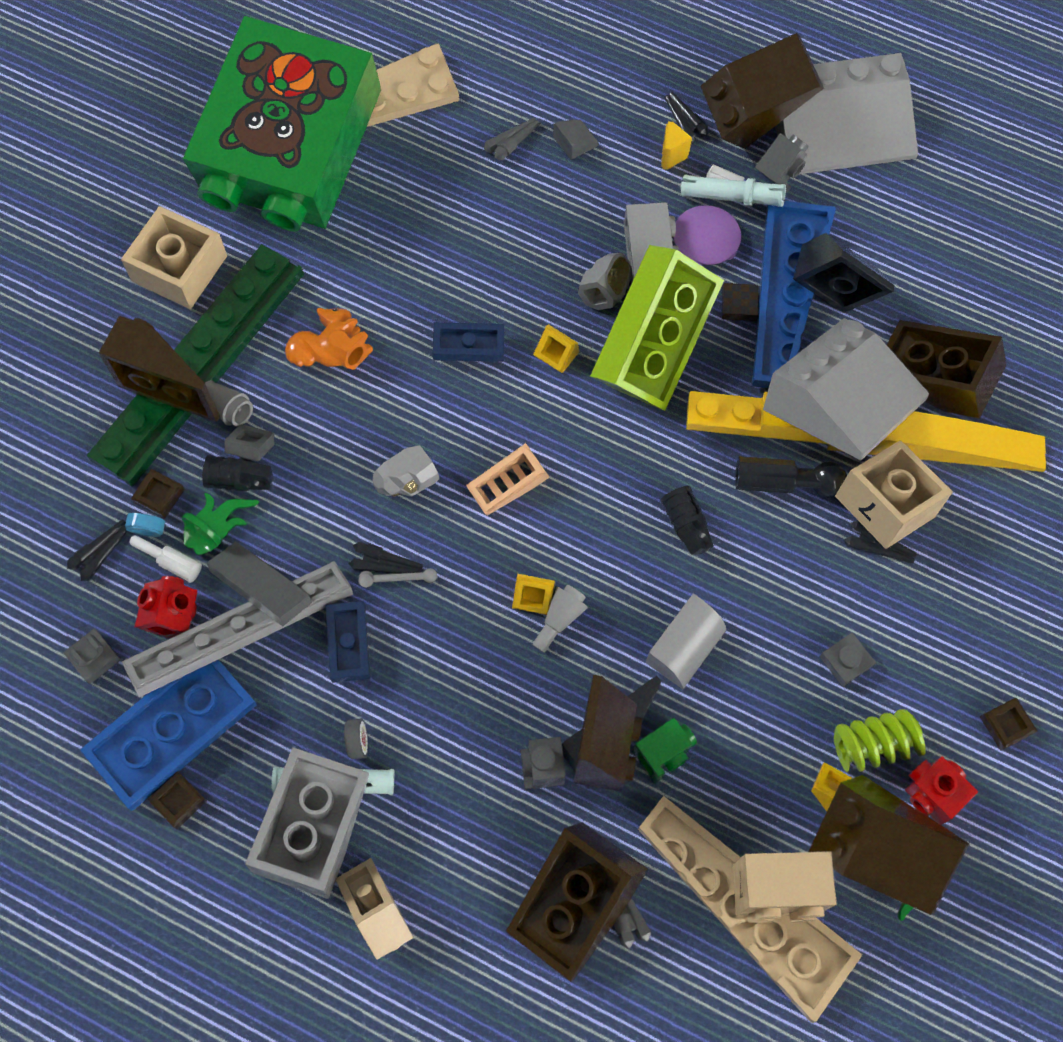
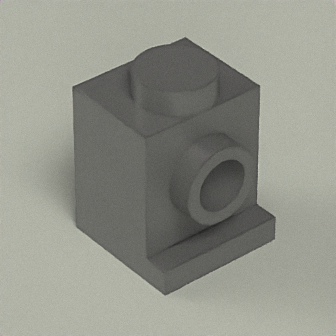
(783, 160)
(543, 763)

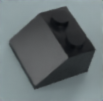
(839, 274)

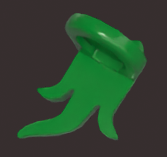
(210, 527)

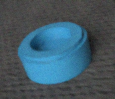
(144, 524)

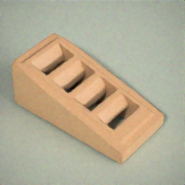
(526, 483)

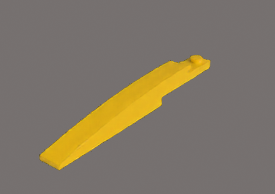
(925, 434)

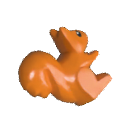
(336, 346)

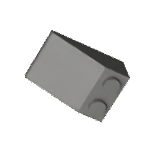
(308, 823)

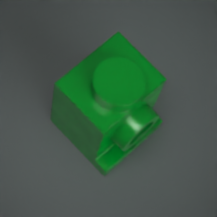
(664, 748)

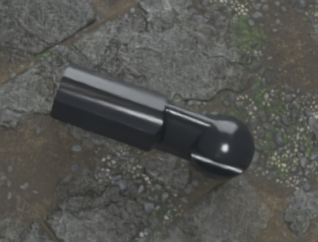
(785, 476)

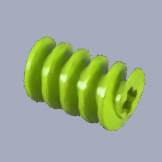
(878, 737)

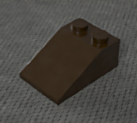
(761, 90)
(951, 364)
(151, 368)
(607, 738)
(888, 844)
(575, 899)

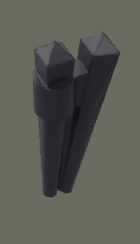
(685, 118)
(868, 543)
(96, 552)
(378, 560)

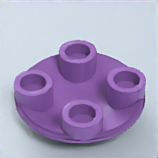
(707, 235)

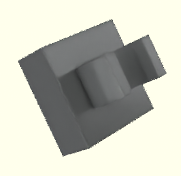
(92, 656)

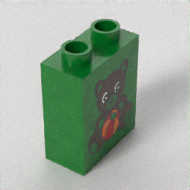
(282, 124)

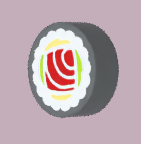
(356, 738)

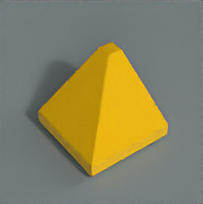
(827, 784)

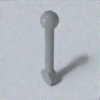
(367, 578)

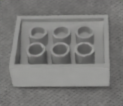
(857, 117)
(845, 389)

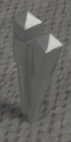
(508, 141)
(630, 921)

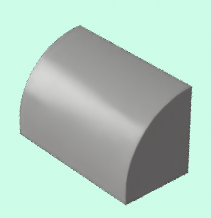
(687, 641)

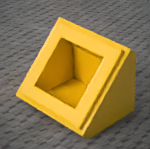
(675, 146)
(556, 349)
(533, 594)

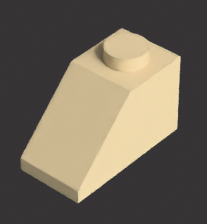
(373, 909)

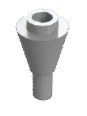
(563, 610)

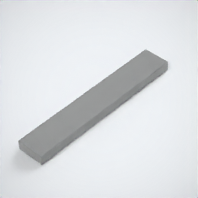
(227, 633)

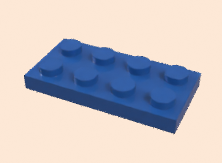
(167, 731)

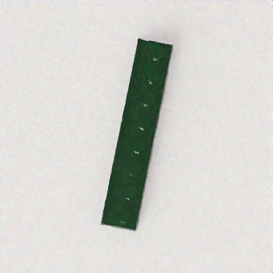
(209, 351)

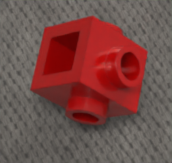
(166, 607)
(939, 789)

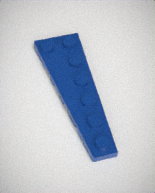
(782, 300)

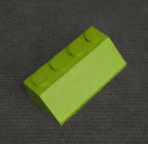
(657, 326)

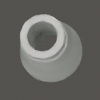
(231, 404)

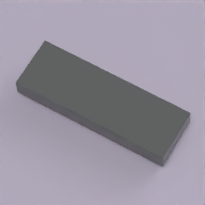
(259, 583)

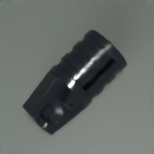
(235, 474)
(687, 519)

